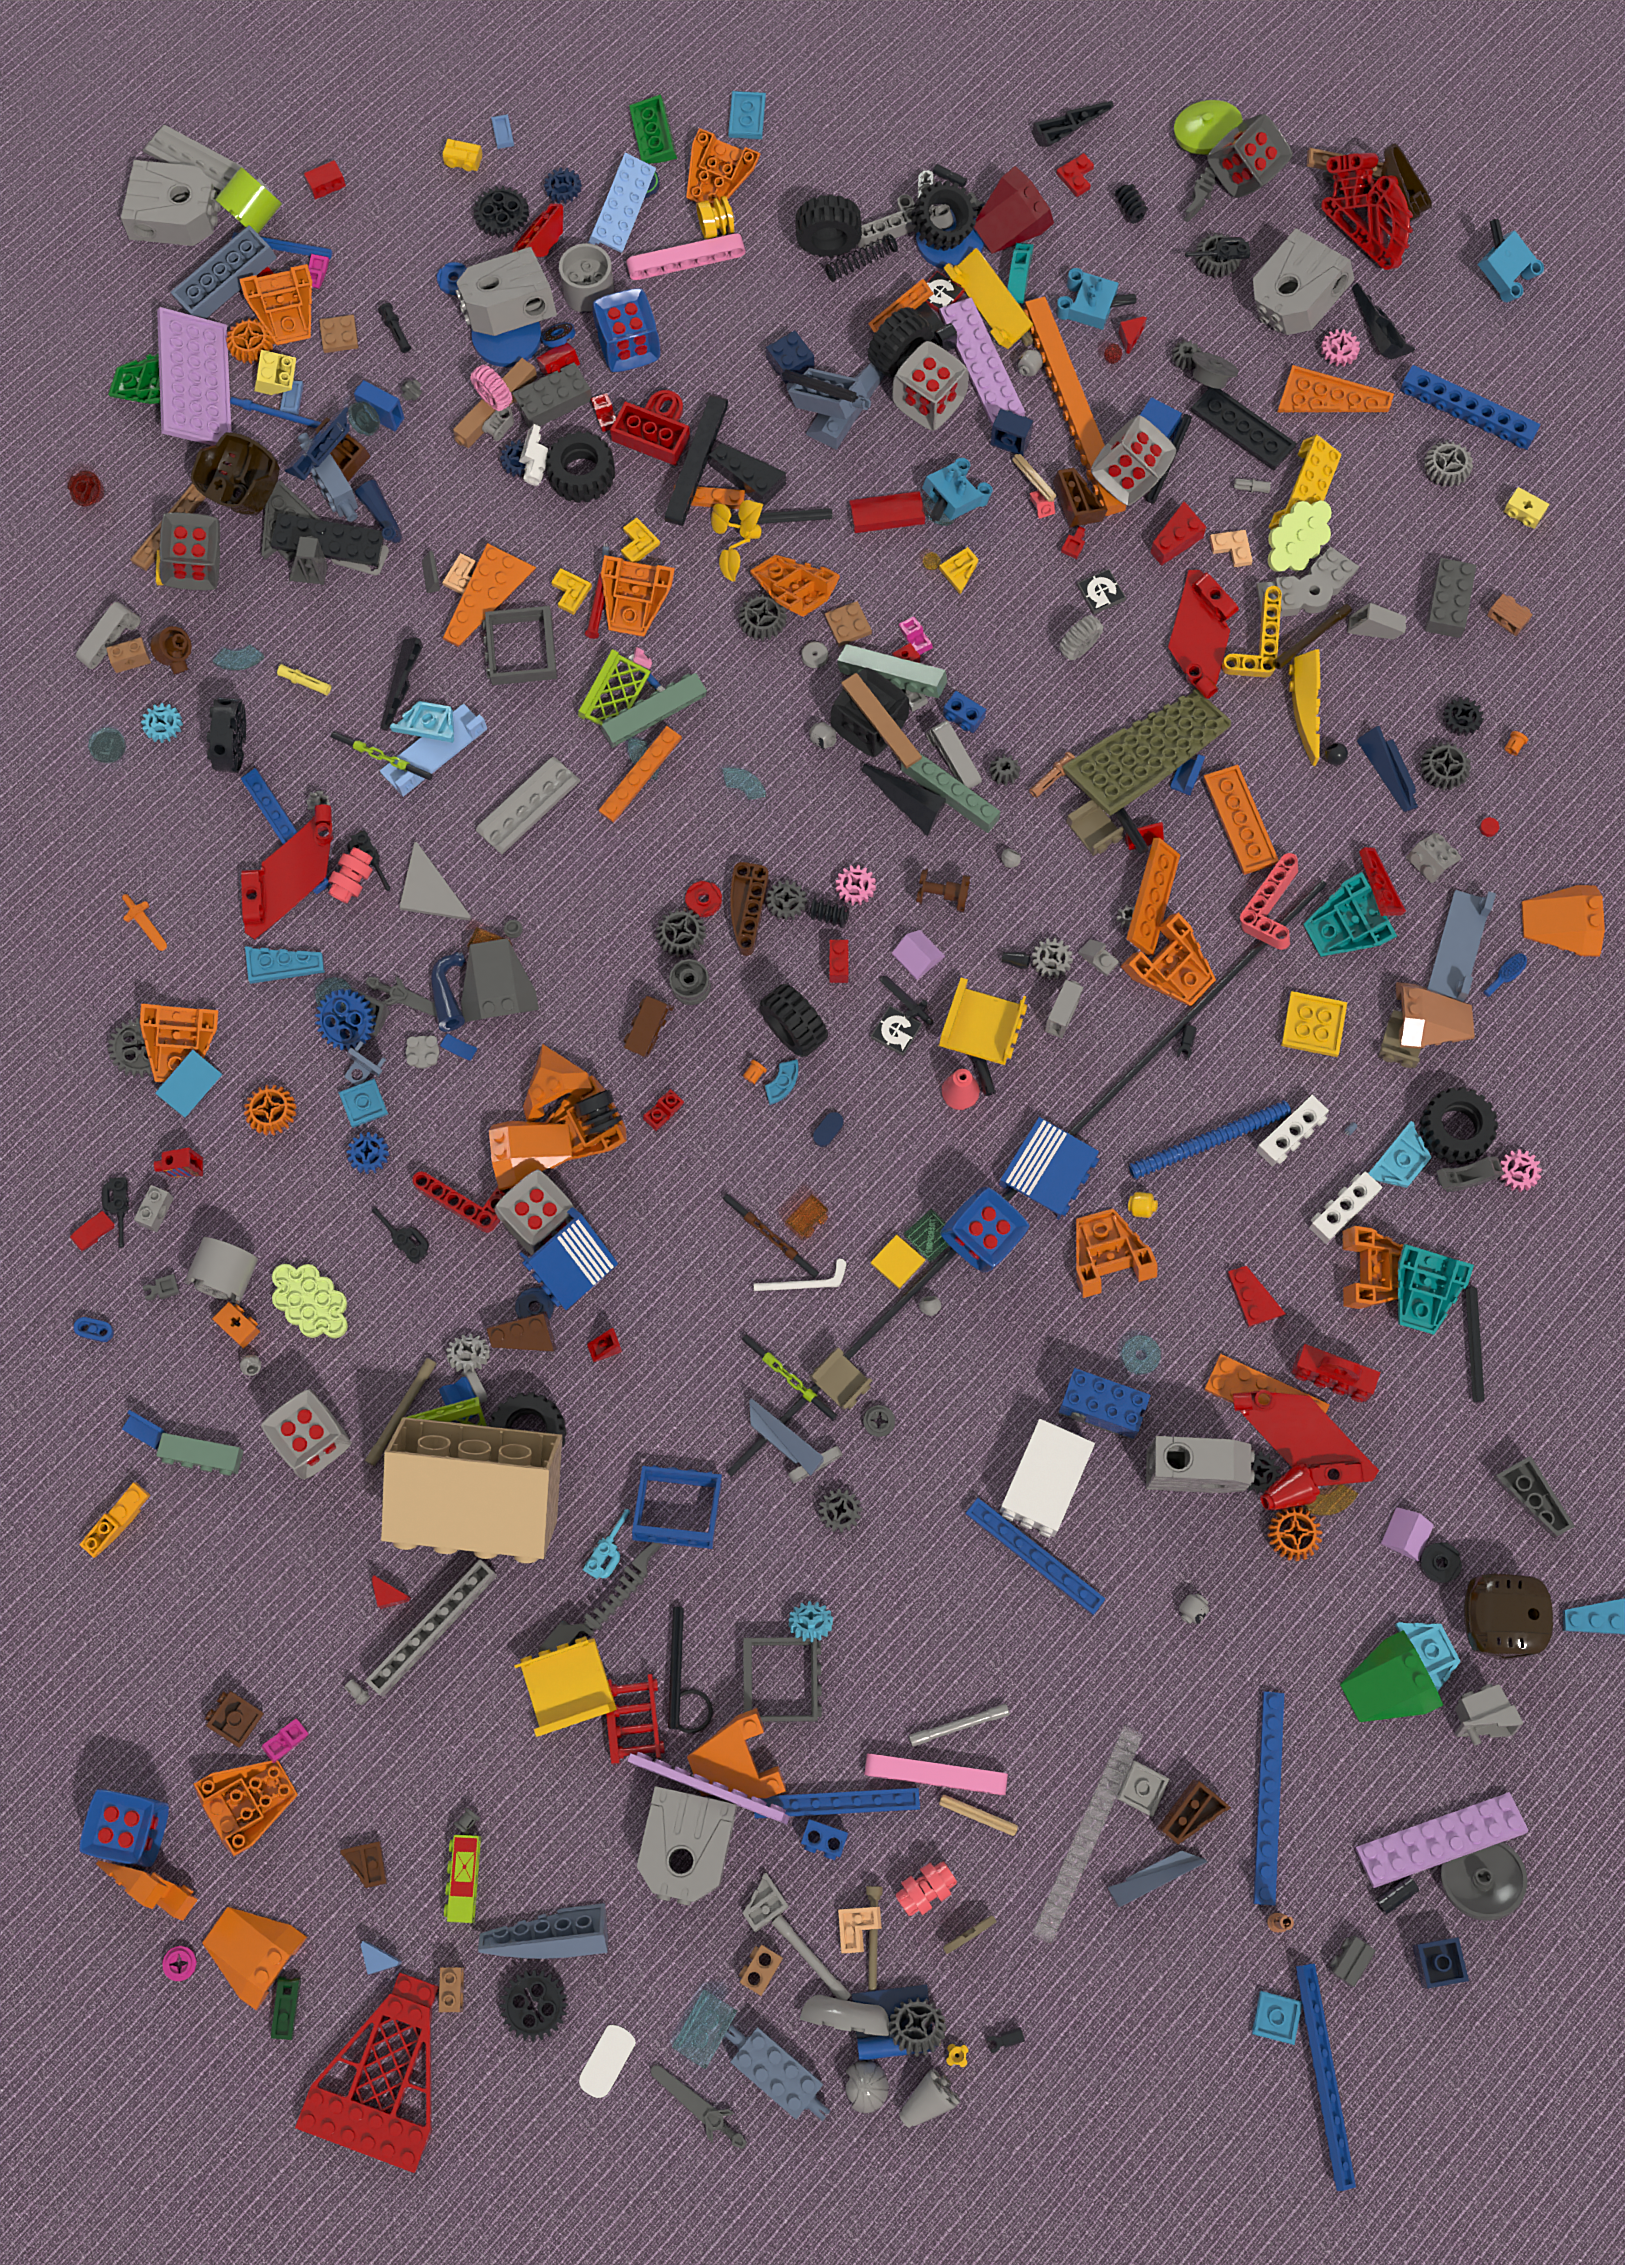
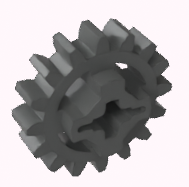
(778, 900)
(849, 1514)

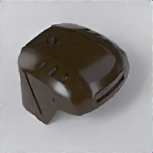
(252, 471)
(1508, 1614)

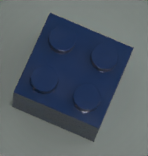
(790, 354)
(1011, 432)
(1440, 1962)

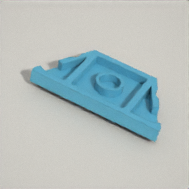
(427, 721)
(1402, 1159)
(1433, 1648)

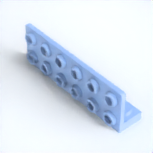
(622, 203)
(432, 753)

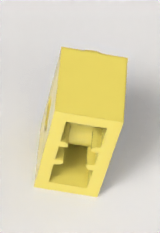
(1526, 508)

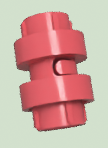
(346, 882)
(938, 1878)

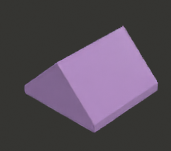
(917, 954)
(1407, 1533)

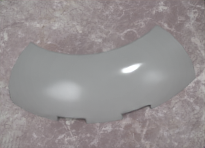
(846, 2015)

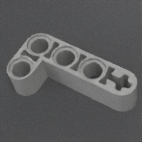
(939, 214)
(882, 227)
(106, 633)
(954, 754)

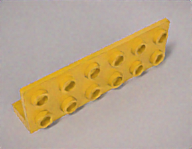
(991, 298)
(1314, 475)

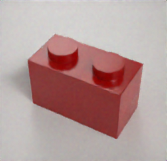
(324, 179)
(557, 359)
(838, 961)

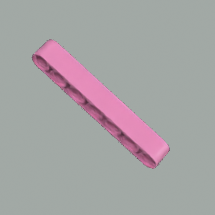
(685, 256)
(936, 1774)

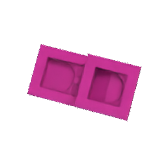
(318, 268)
(914, 634)
(285, 1740)

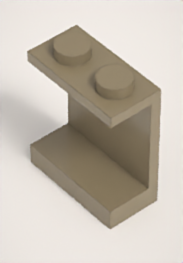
(1094, 828)
(1390, 1047)
(840, 1379)

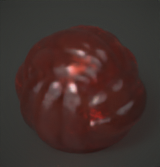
(1113, 353)

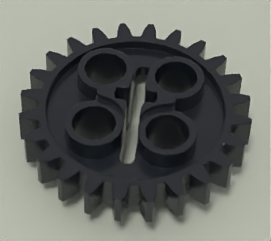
(496, 213)
(517, 2015)

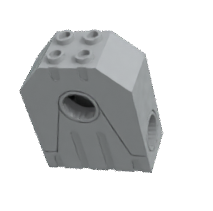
(169, 204)
(1300, 284)
(505, 293)
(1203, 1465)
(690, 1824)

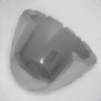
(866, 2086)

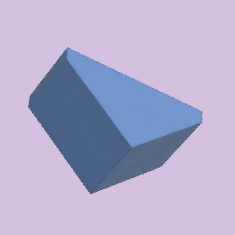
(377, 1959)

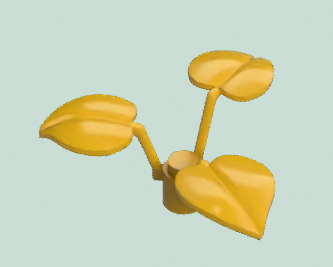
(749, 515)

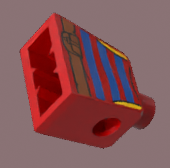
(180, 1163)

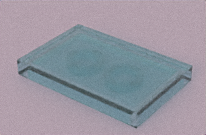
(704, 2029)

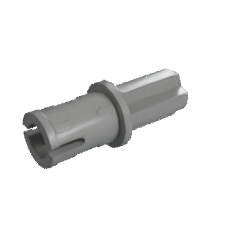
(1252, 485)

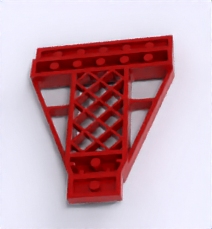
(364, 2126)

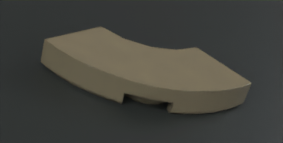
(969, 1934)

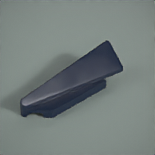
(320, 446)
(1390, 767)

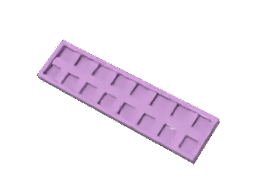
(981, 359)
(702, 1784)
(1441, 1840)

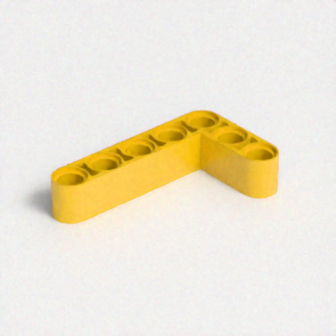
(1265, 640)

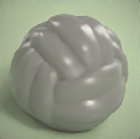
(1010, 858)
(930, 1305)
(250, 1365)

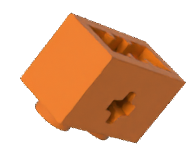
(228, 1316)

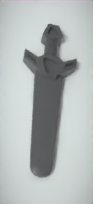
(399, 994)
(699, 2107)

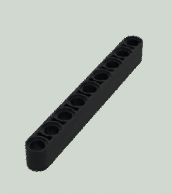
(696, 460)

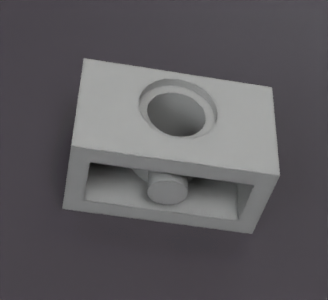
(153, 1208)

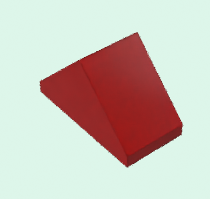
(1131, 331)
(604, 1346)
(387, 1595)

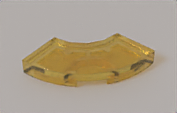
(1333, 1502)

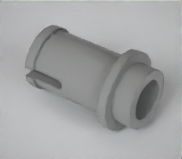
(357, 1692)

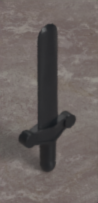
(915, 1009)

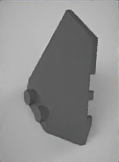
(496, 983)

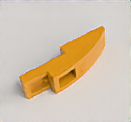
(115, 1521)

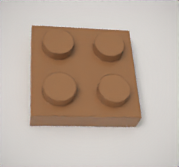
(339, 333)
(848, 623)

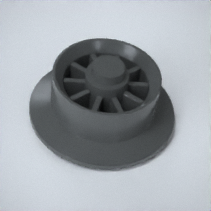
(1213, 370)

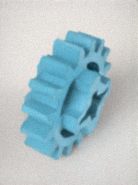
(158, 730)
(810, 1621)

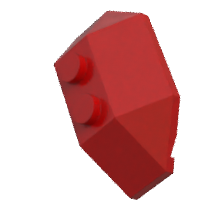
(543, 231)

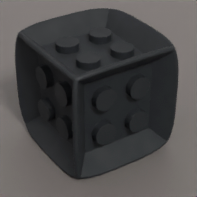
(853, 724)

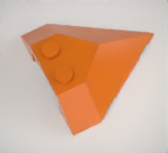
(552, 1079)

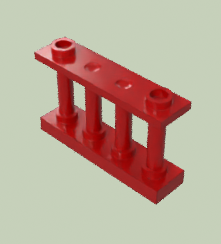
(614, 1732)

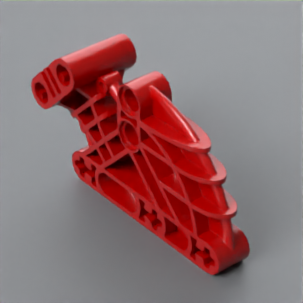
(1352, 172)

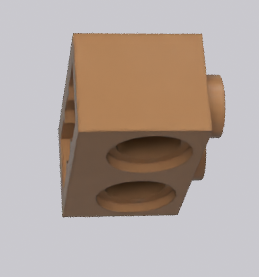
(765, 1972)
(451, 1989)

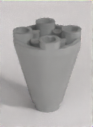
(929, 2100)

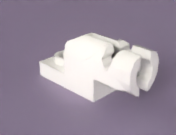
(533, 456)

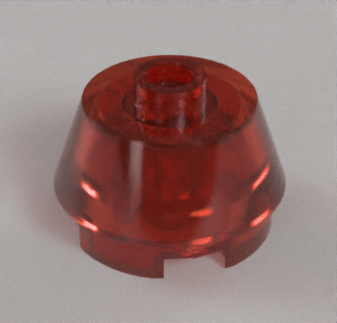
(86, 488)

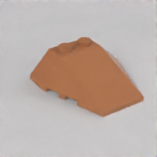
(1432, 1017)

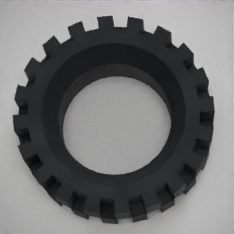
(960, 206)

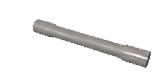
(989, 1715)
(834, 1985)

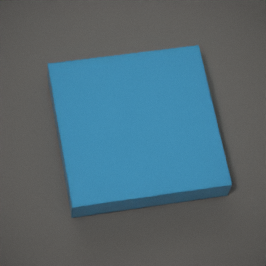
(363, 1103)
(1277, 2017)

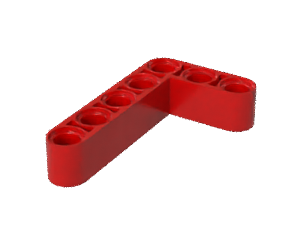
(464, 1203)

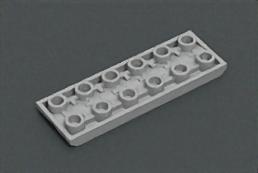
(177, 148)
(527, 805)

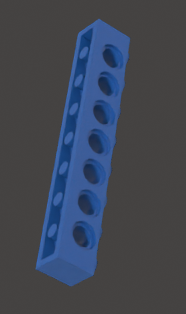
(1478, 407)

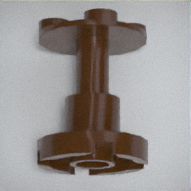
(950, 891)

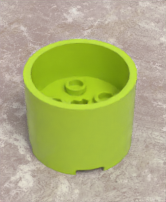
(248, 200)

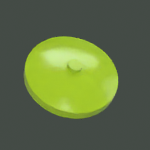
(1205, 125)

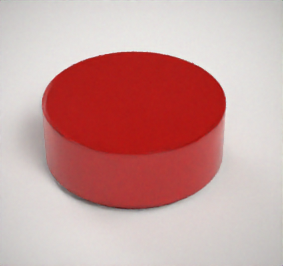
(1489, 827)

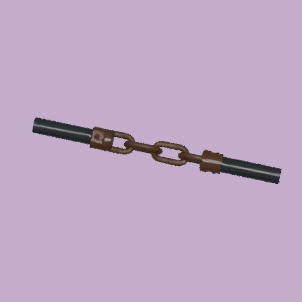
(791, 1253)

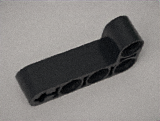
(943, 335)

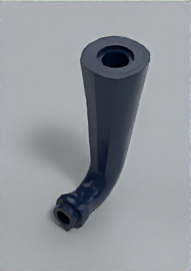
(375, 503)
(446, 1008)

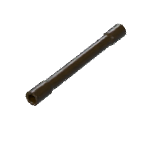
(1337, 616)

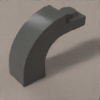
(1471, 1175)

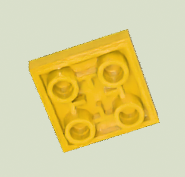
(897, 1261)

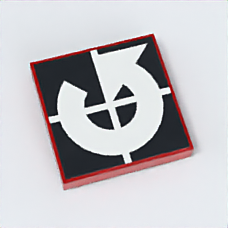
(945, 291)

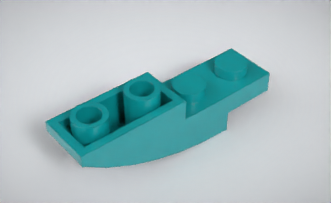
(1020, 271)

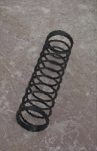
(832, 276)

